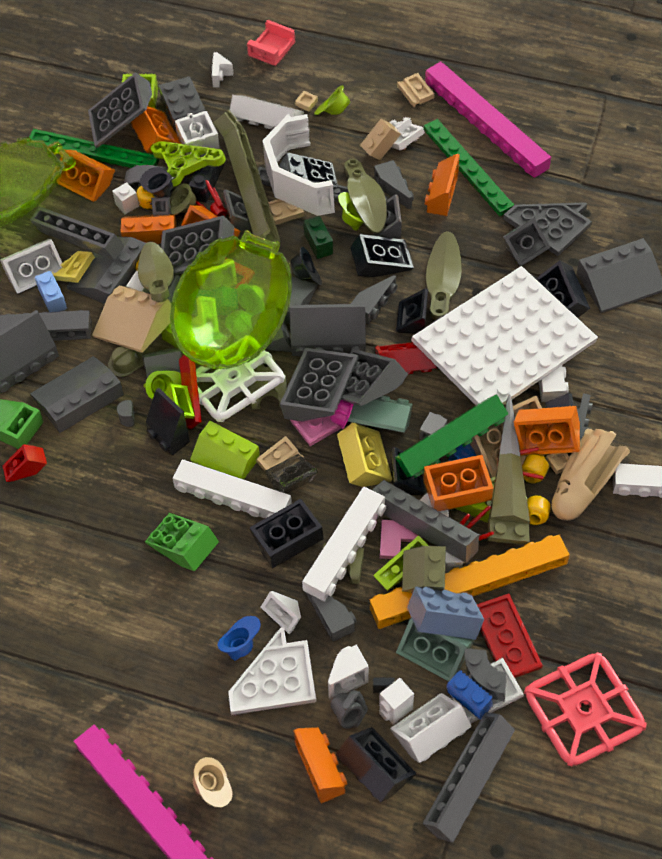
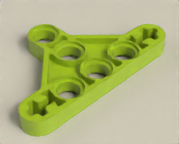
(191, 162)

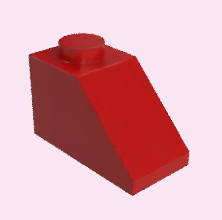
(24, 463)

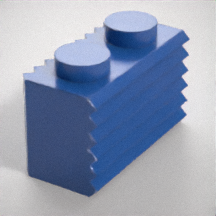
(469, 694)

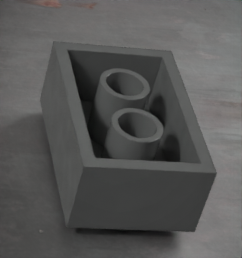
(180, 99)

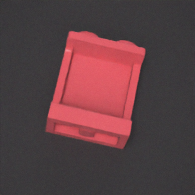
(272, 43)

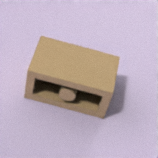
(380, 139)

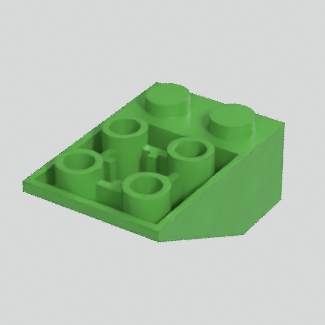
(18, 422)
(183, 541)

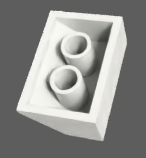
(28, 263)
(431, 727)

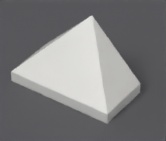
(282, 610)

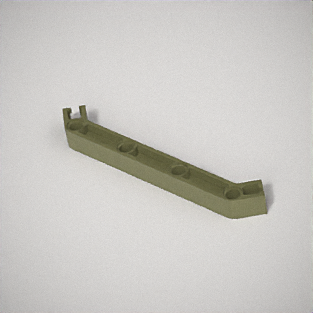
(247, 177)

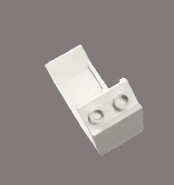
(286, 186)

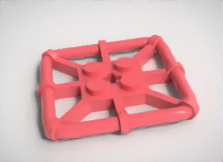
(582, 721)

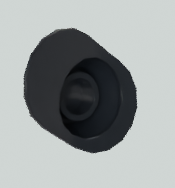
(157, 182)
(304, 267)

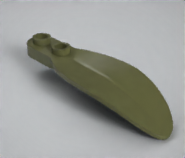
(366, 196)
(155, 271)
(443, 274)

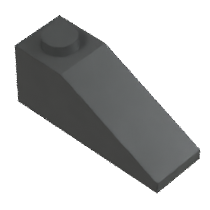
(333, 616)

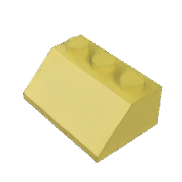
(363, 455)

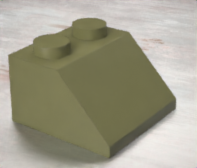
(424, 568)

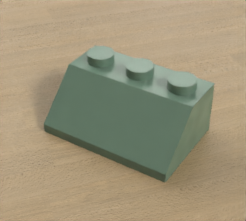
(383, 413)
(434, 652)

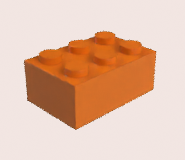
(458, 483)

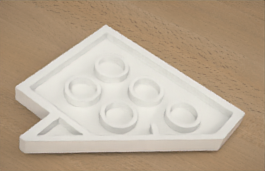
(275, 678)

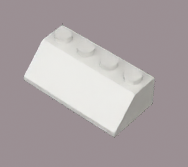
(260, 111)

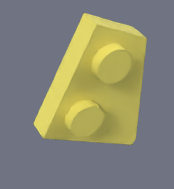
(74, 267)

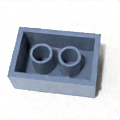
(445, 613)

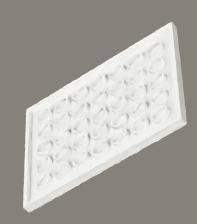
(504, 338)

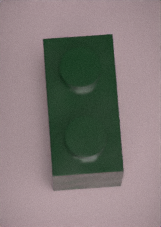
(318, 237)

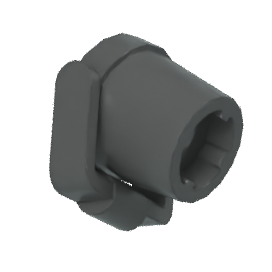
(347, 710)

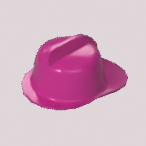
(342, 413)

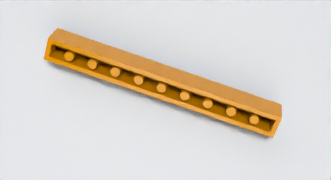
(479, 577)

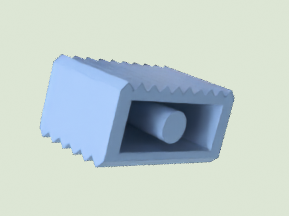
(50, 292)

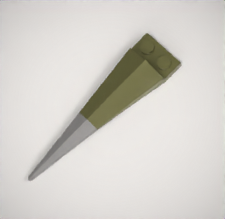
(509, 505)

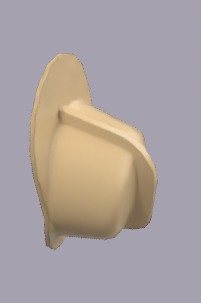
(211, 782)

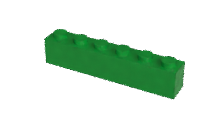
(452, 435)

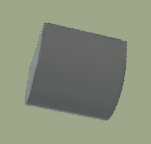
(161, 206)
(126, 413)

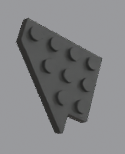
(558, 221)

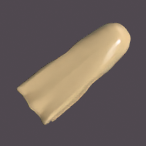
(586, 473)

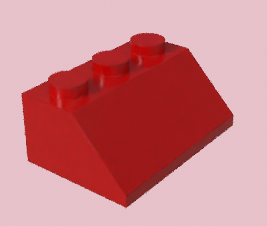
(408, 356)

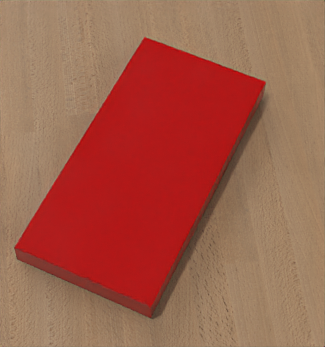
(507, 636)

